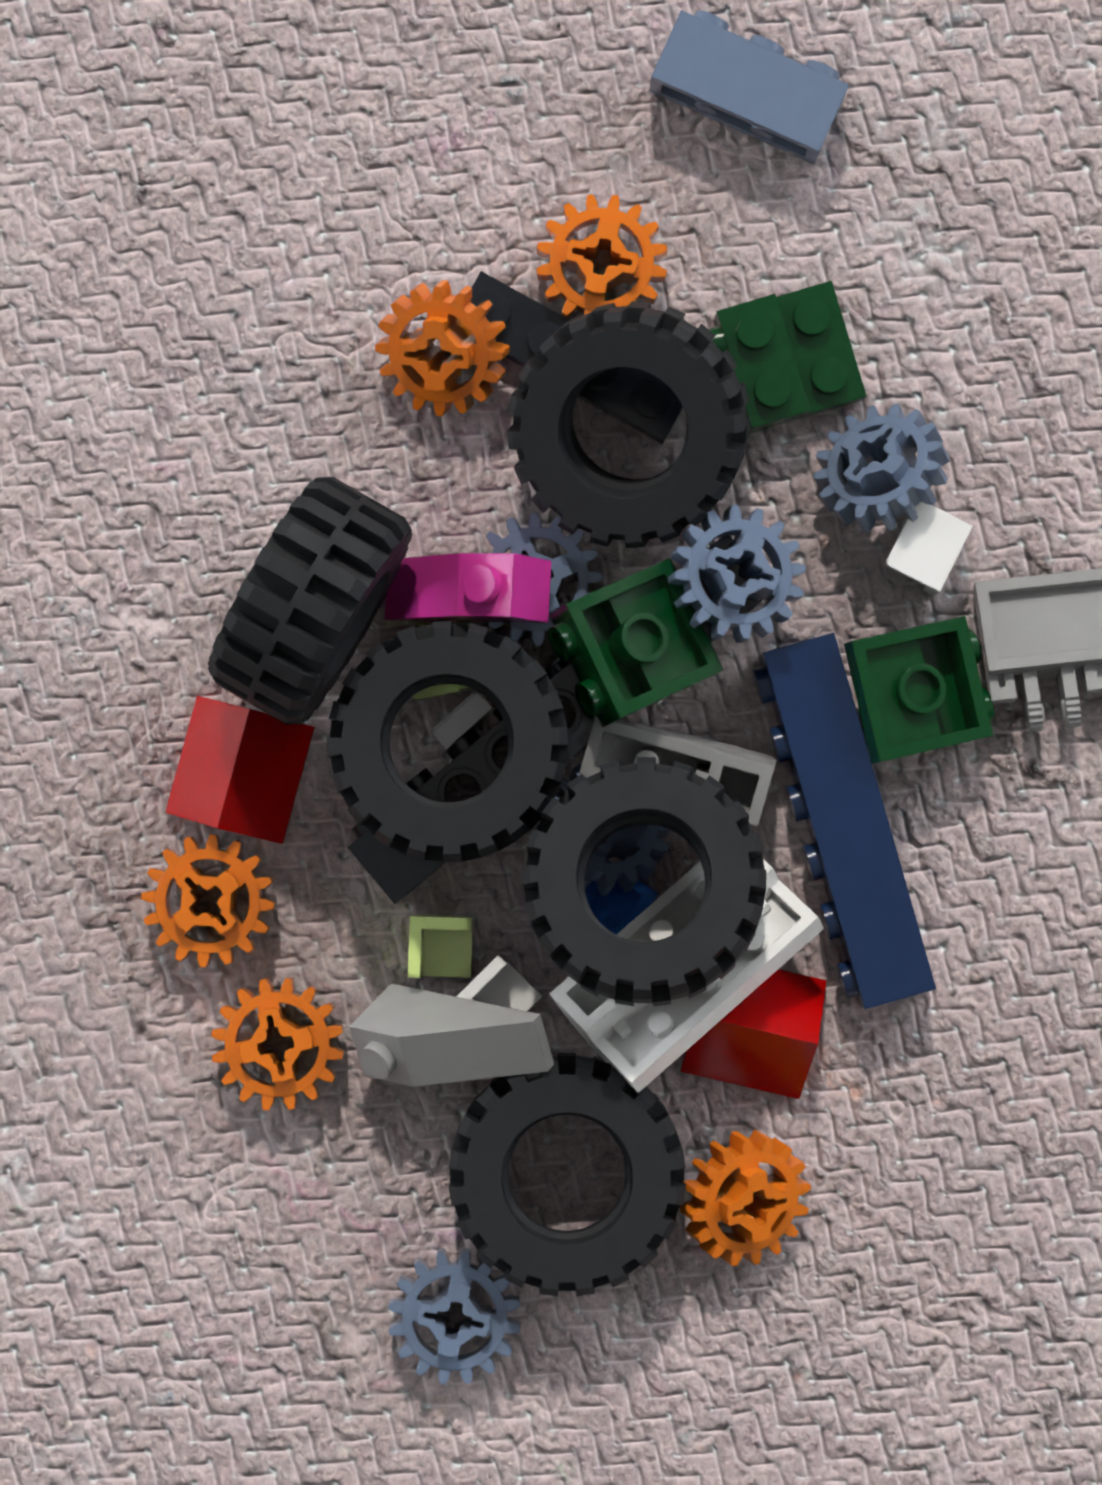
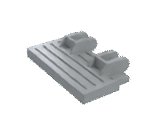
(1041, 632)

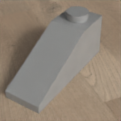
(740, 770)
(443, 1038)

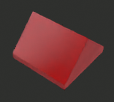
(239, 770)
(765, 1038)

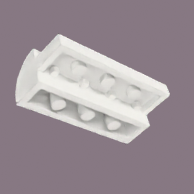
(648, 1039)

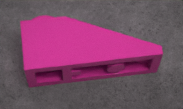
(471, 589)

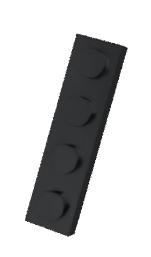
(621, 392)

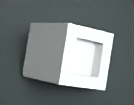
(928, 547)
(501, 985)

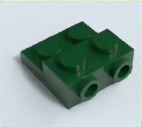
(790, 355)
(631, 644)
(919, 689)

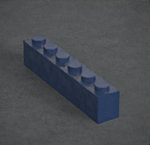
(845, 821)

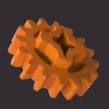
(573, 257)
(460, 330)
(188, 917)
(252, 1050)
(745, 1197)

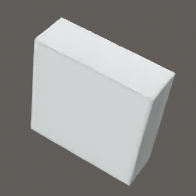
(462, 720)

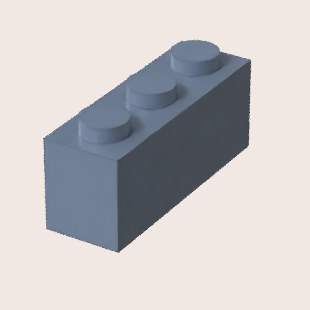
(748, 84)

